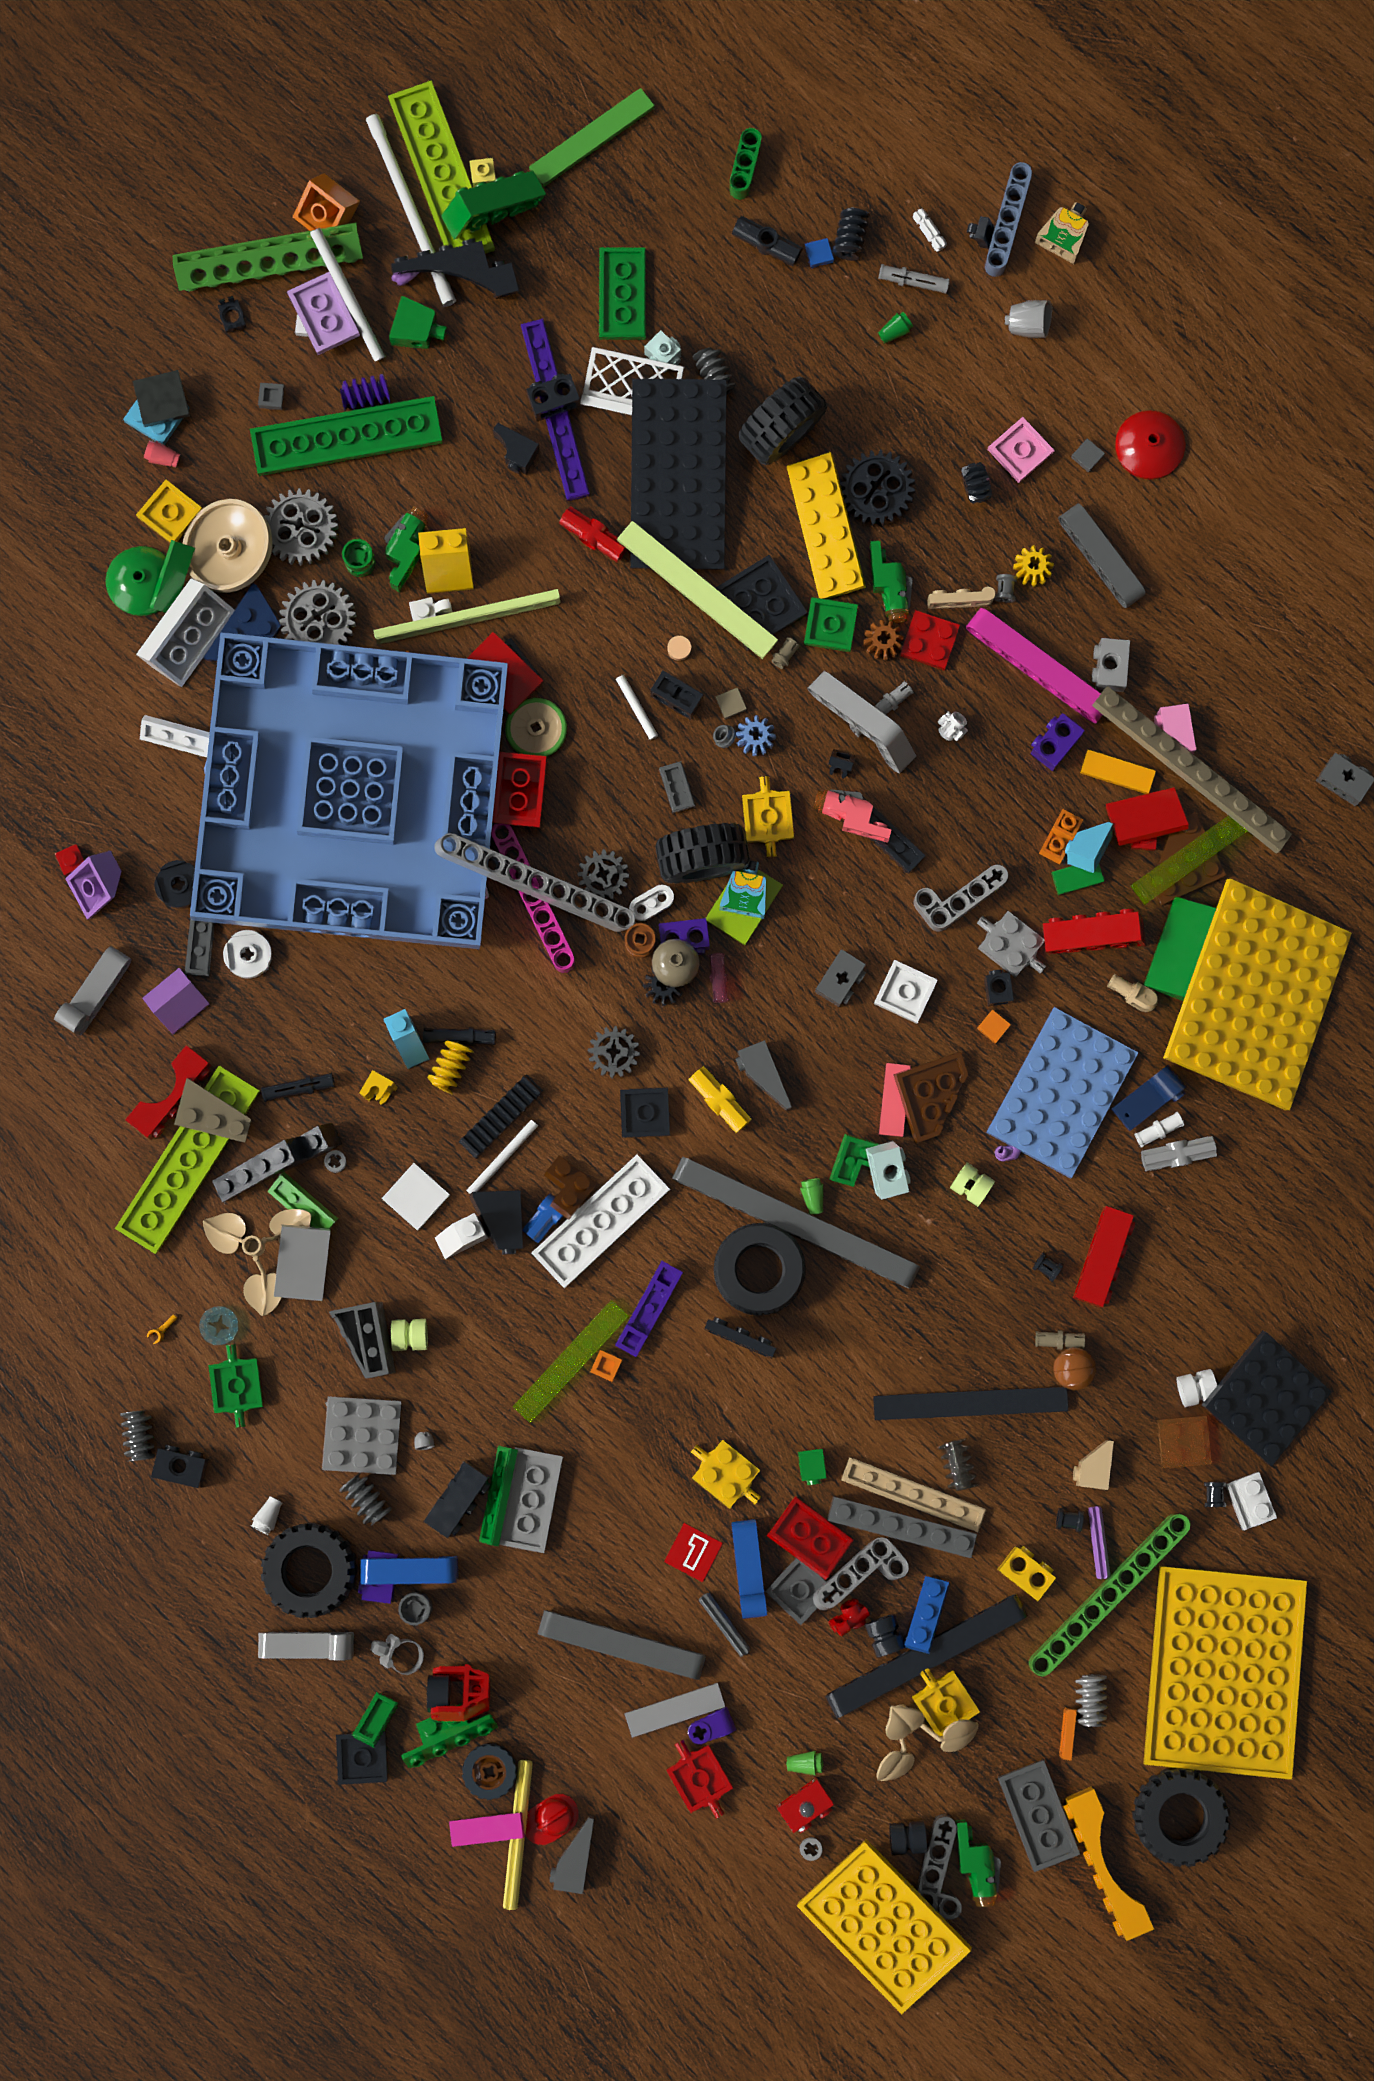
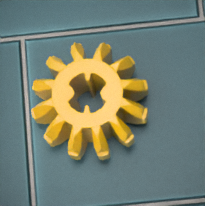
(1025, 571)

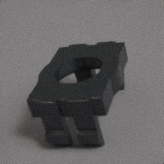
(231, 305)

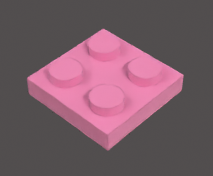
(1020, 450)

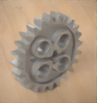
(306, 507)
(305, 601)

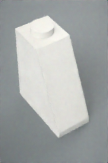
(461, 1236)

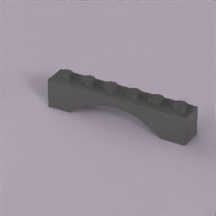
(901, 1527)

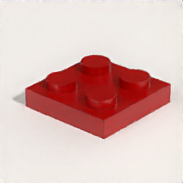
(929, 640)

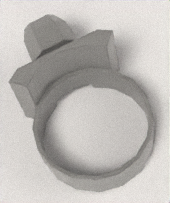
(386, 1649)

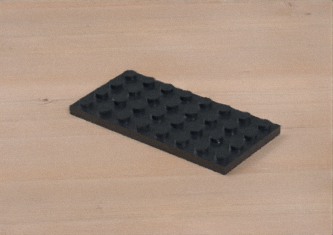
(680, 468)

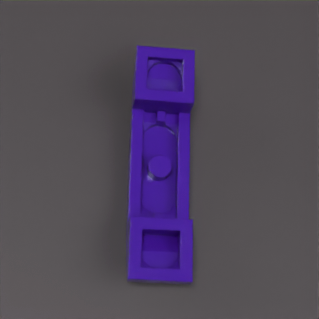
(649, 1308)

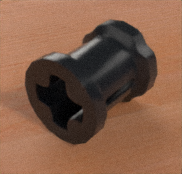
(1055, 1267)
(1215, 1494)
(1069, 1519)

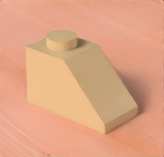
(1095, 1467)

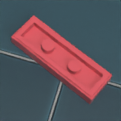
(892, 1109)

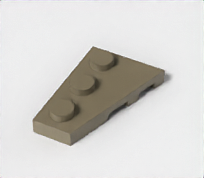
(210, 1114)

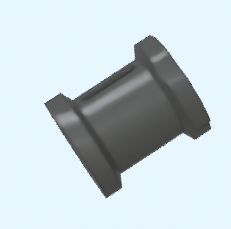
(1005, 588)

